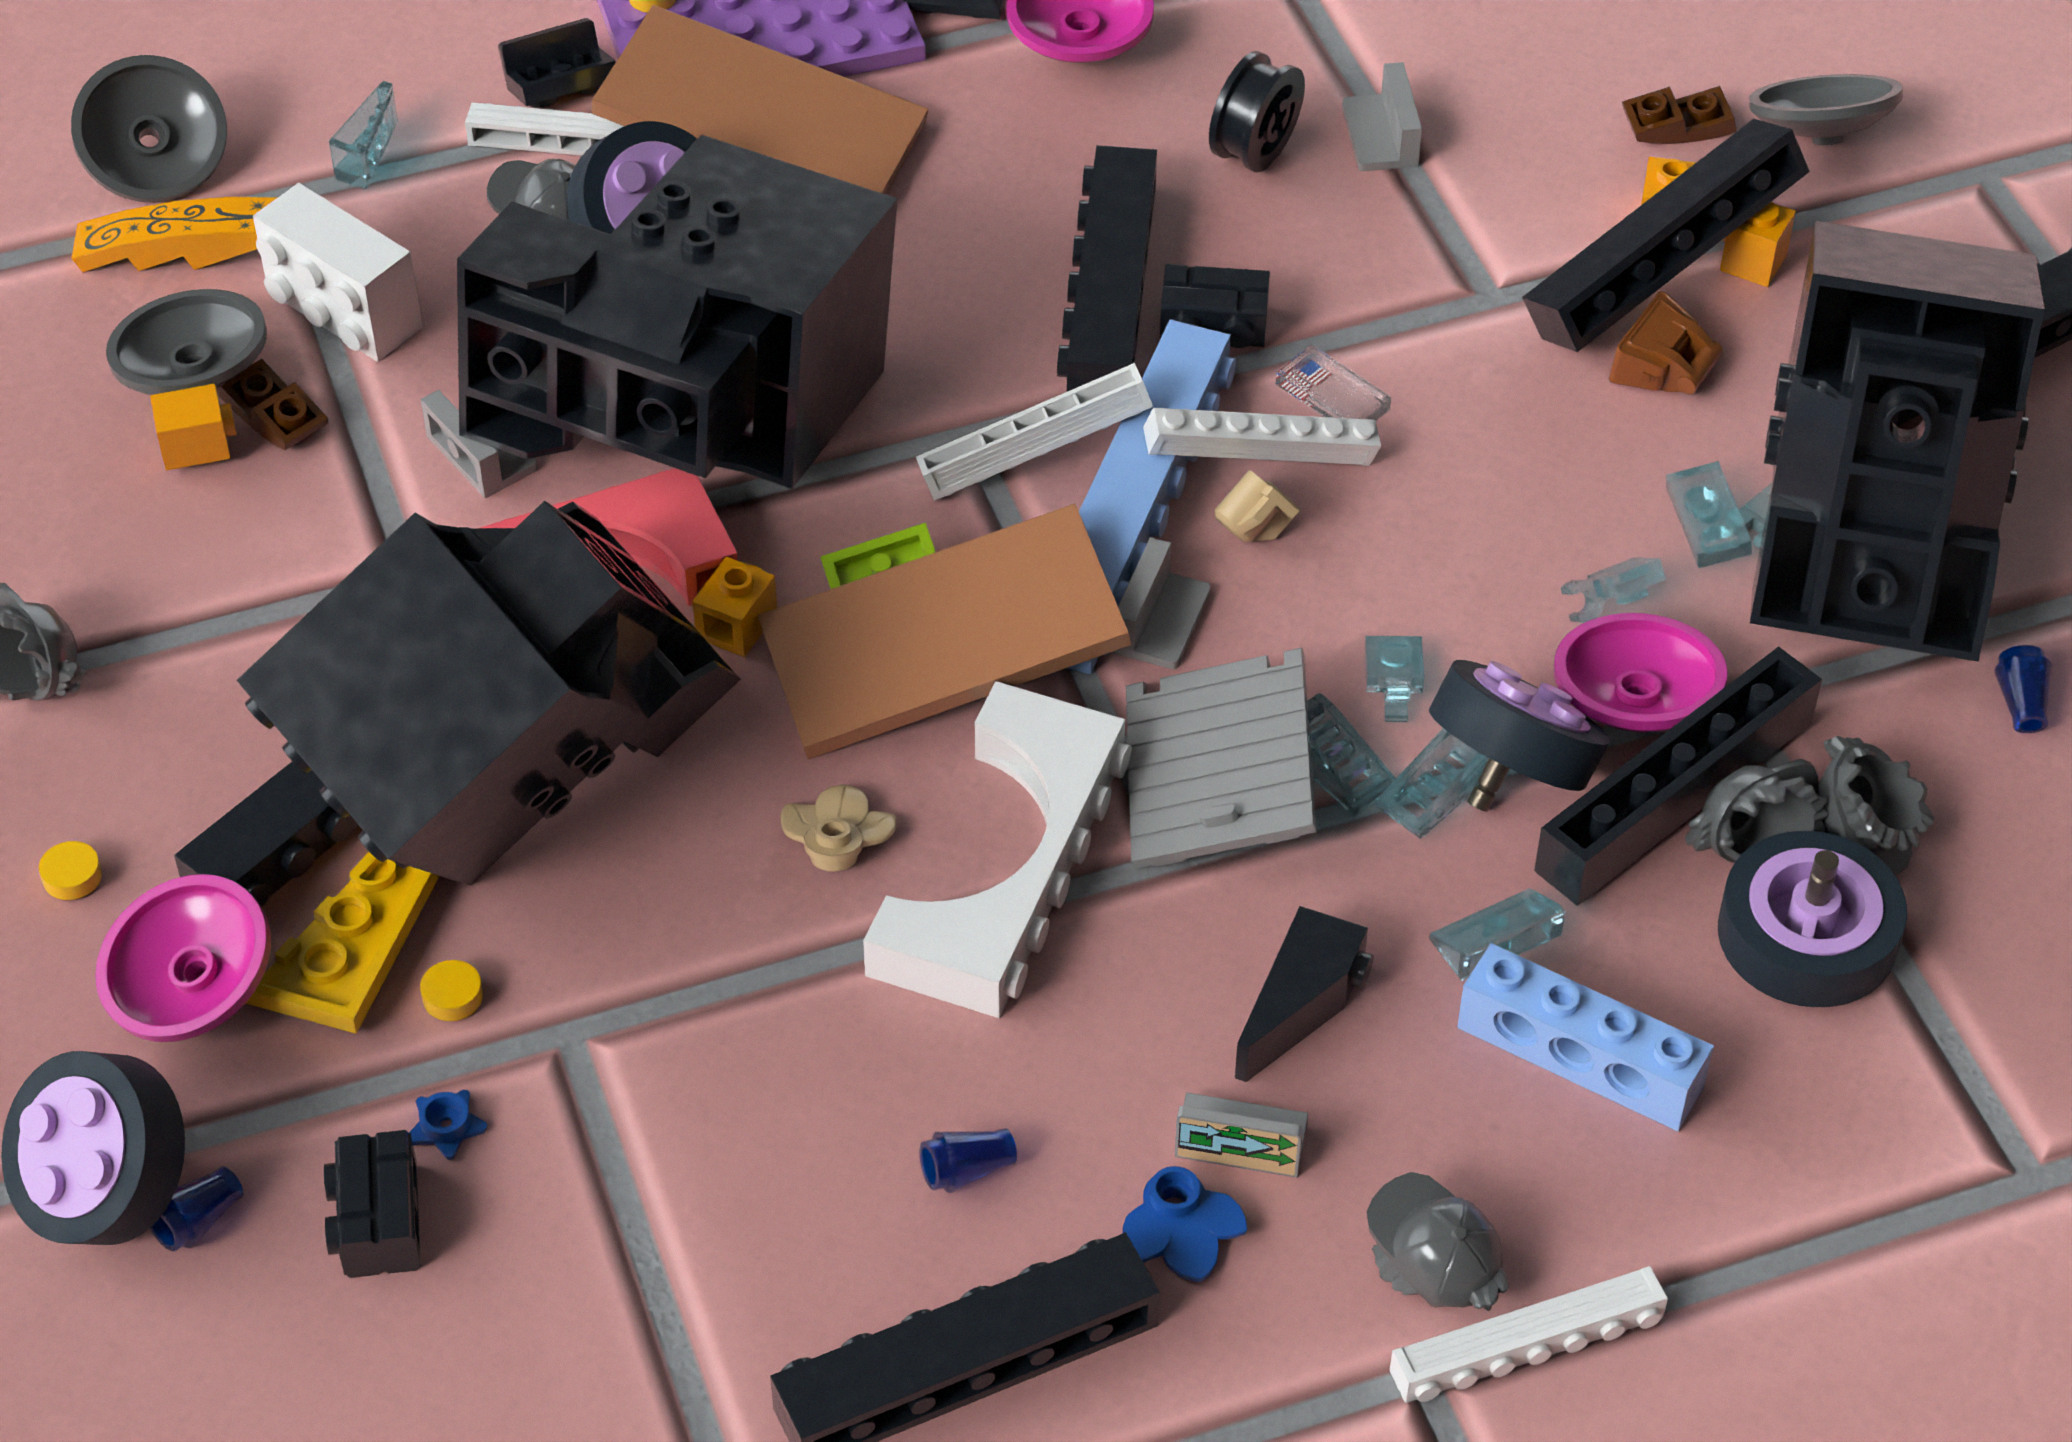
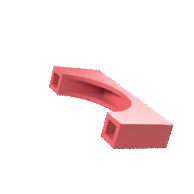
(663, 525)

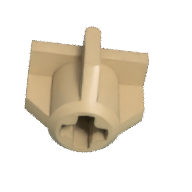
(1255, 509)

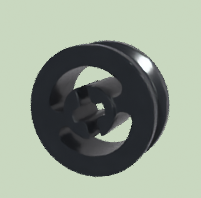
(1256, 111)

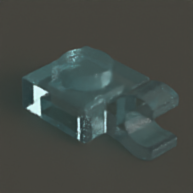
(1622, 581)
(1396, 669)

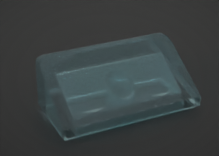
(1511, 924)

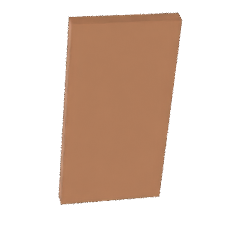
(758, 101)
(943, 630)

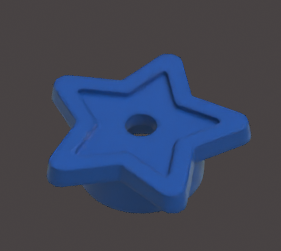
(446, 1107)

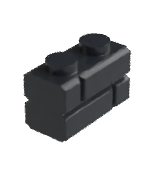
(1217, 300)
(375, 1204)

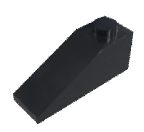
(1304, 988)

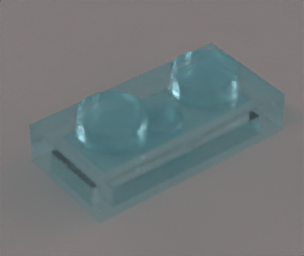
(1708, 514)

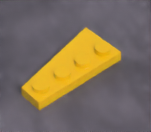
(348, 948)

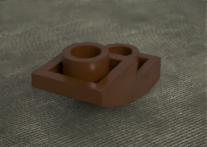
(1667, 120)
(271, 407)

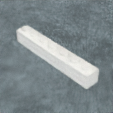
(535, 129)
(1034, 431)
(1261, 436)
(1528, 1335)

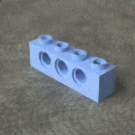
(1584, 1036)

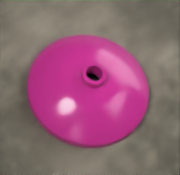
(1080, 28)
(1638, 670)
(170, 939)

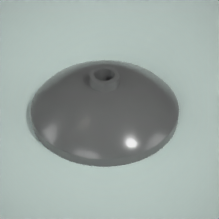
(142, 99)
(1827, 104)
(186, 341)

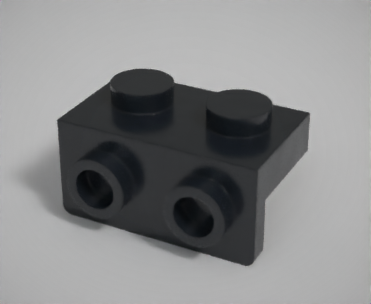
(554, 63)

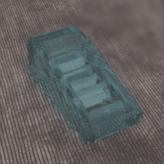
(364, 138)
(1331, 726)
(1419, 771)

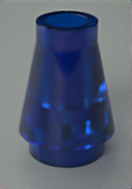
(2025, 684)
(963, 1157)
(197, 1208)

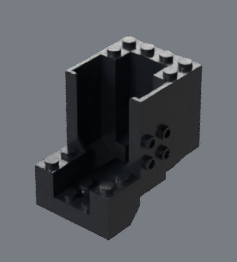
(700, 334)
(1880, 524)
(480, 682)

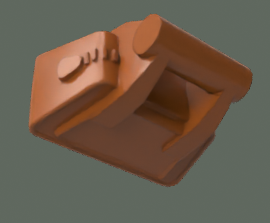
(1665, 350)

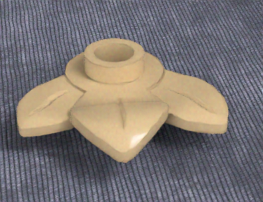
(836, 826)

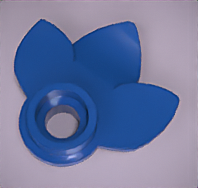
(1185, 1231)

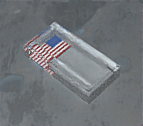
(1331, 387)

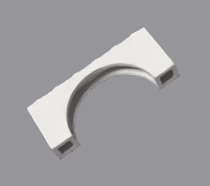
(978, 945)

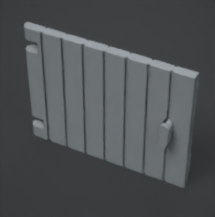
(1219, 760)

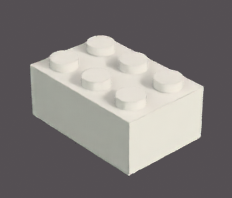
(338, 272)

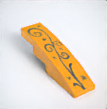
(154, 234)

